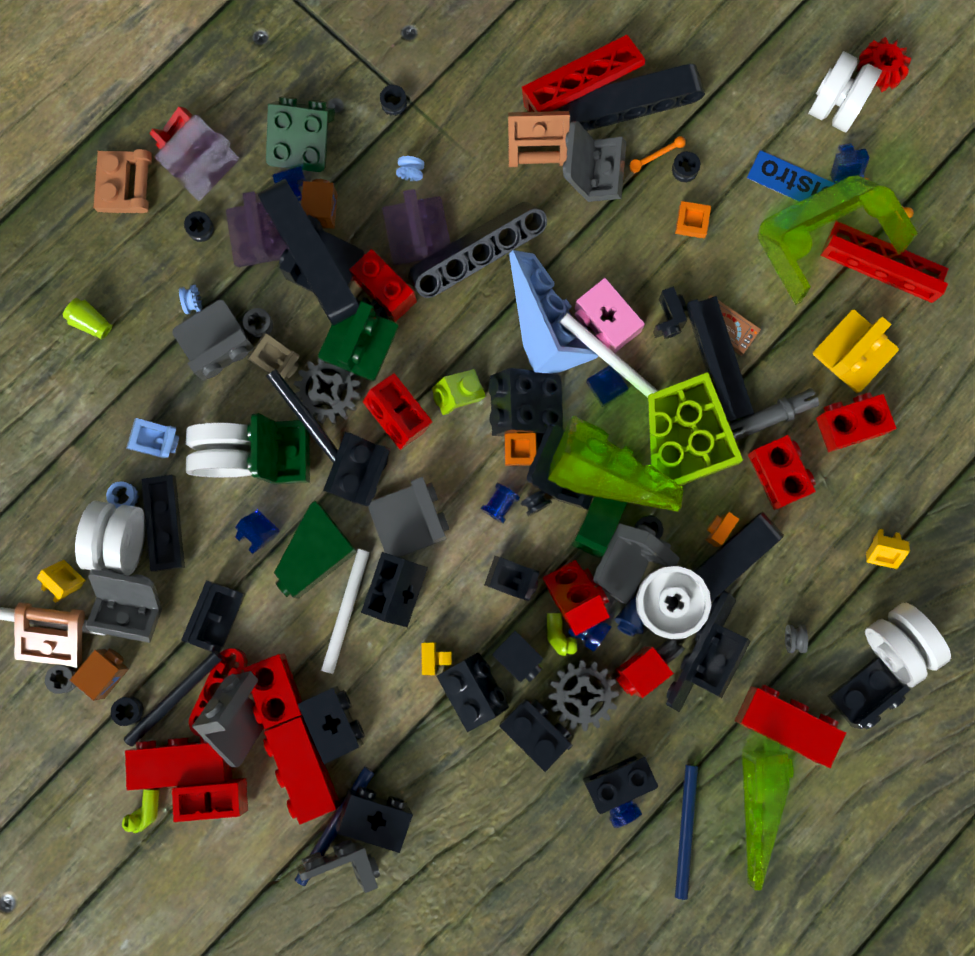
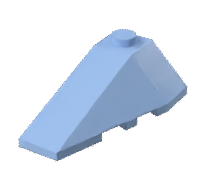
(545, 340)

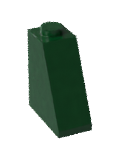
(598, 526)
(312, 553)

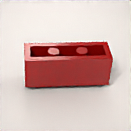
(791, 725)
(174, 764)
(301, 771)

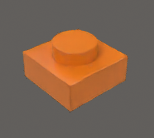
(693, 219)
(520, 449)
(721, 528)

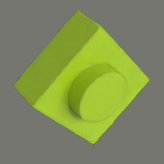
(457, 391)

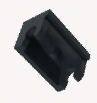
(213, 616)

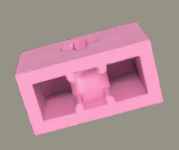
(606, 301)

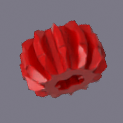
(888, 59)

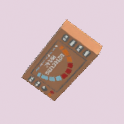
(739, 329)

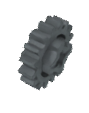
(317, 396)
(583, 710)

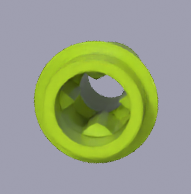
(86, 318)

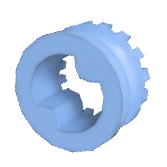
(410, 168)
(189, 299)
(131, 492)

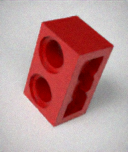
(383, 285)
(397, 411)
(856, 426)
(773, 475)
(577, 597)
(643, 672)
(282, 687)
(210, 800)

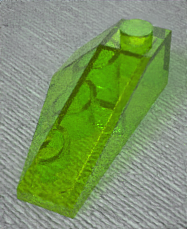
(599, 468)
(765, 793)

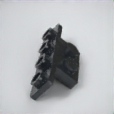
(713, 657)

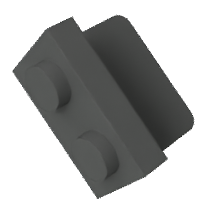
(594, 165)
(212, 340)
(408, 519)
(628, 559)
(123, 605)
(229, 719)
(344, 852)

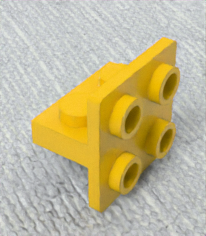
(856, 350)

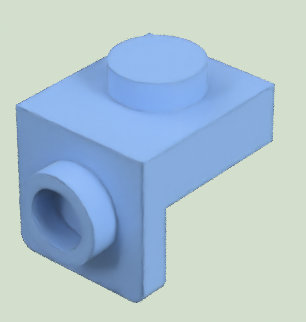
(152, 438)

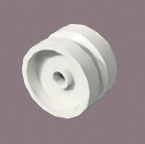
(844, 91)
(219, 450)
(110, 537)
(692, 606)
(908, 644)

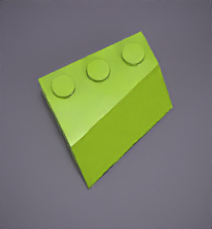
(690, 431)

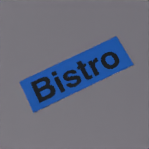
(786, 177)

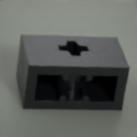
(394, 590)
(519, 658)
(329, 741)
(384, 832)

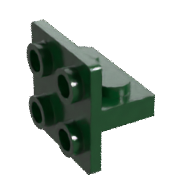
(359, 342)

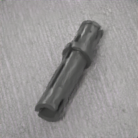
(783, 410)

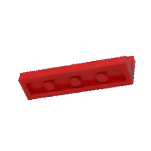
(582, 76)
(881, 266)

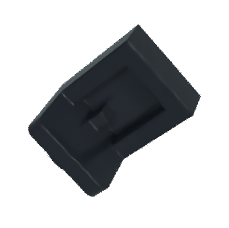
(673, 308)
(512, 578)

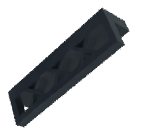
(719, 357)

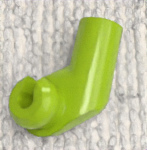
(557, 638)
(145, 814)

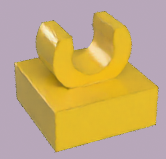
(887, 550)
(60, 580)
(431, 658)

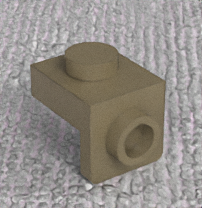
(272, 355)

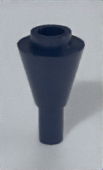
(629, 620)

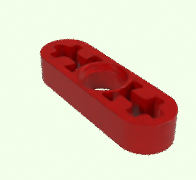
(222, 667)

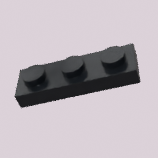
(163, 523)

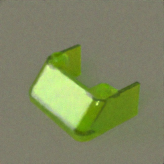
(787, 235)

